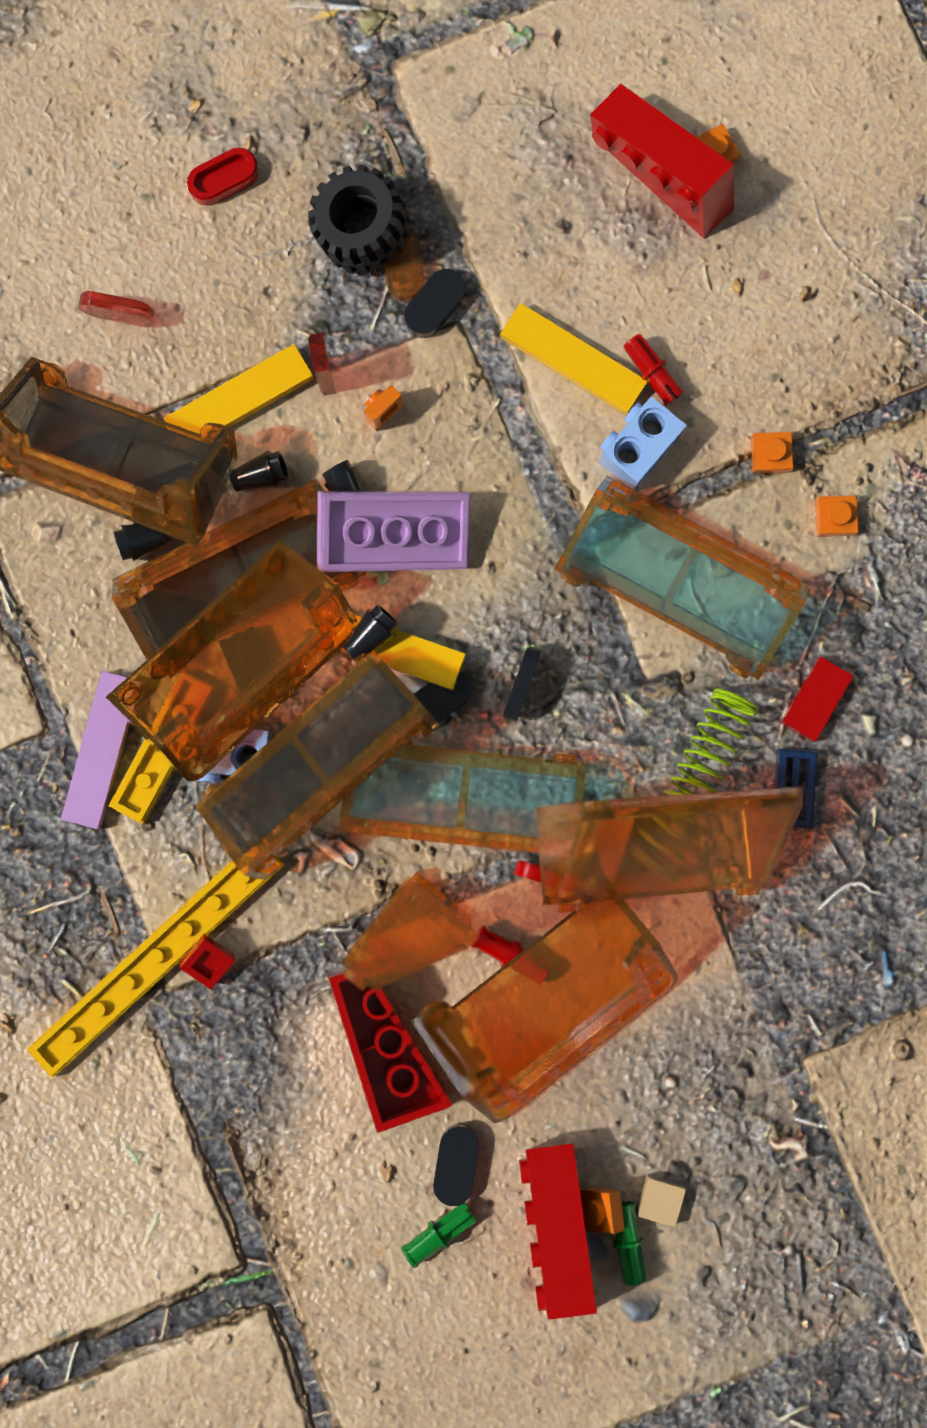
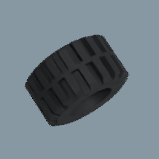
(341, 199)

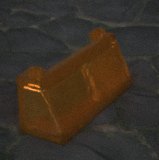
(408, 935)

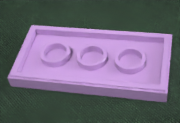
(392, 530)

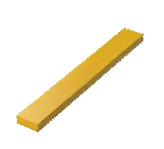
(144, 967)

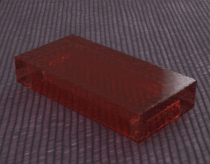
(321, 363)

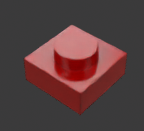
(207, 961)

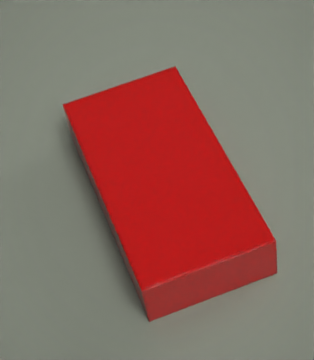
(816, 699)

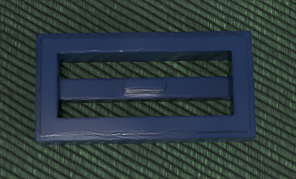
(810, 780)

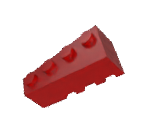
(666, 159)
(388, 1063)
(560, 1232)

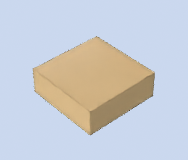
(660, 1201)

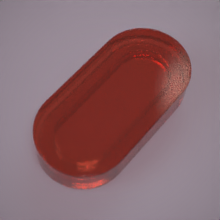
(116, 308)

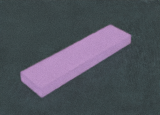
(97, 758)

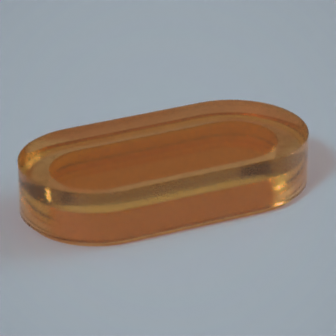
(405, 275)

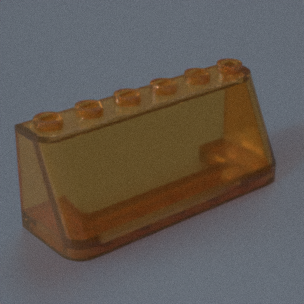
(236, 661)

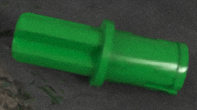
(438, 1234)
(629, 1247)

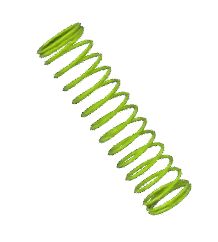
(733, 701)

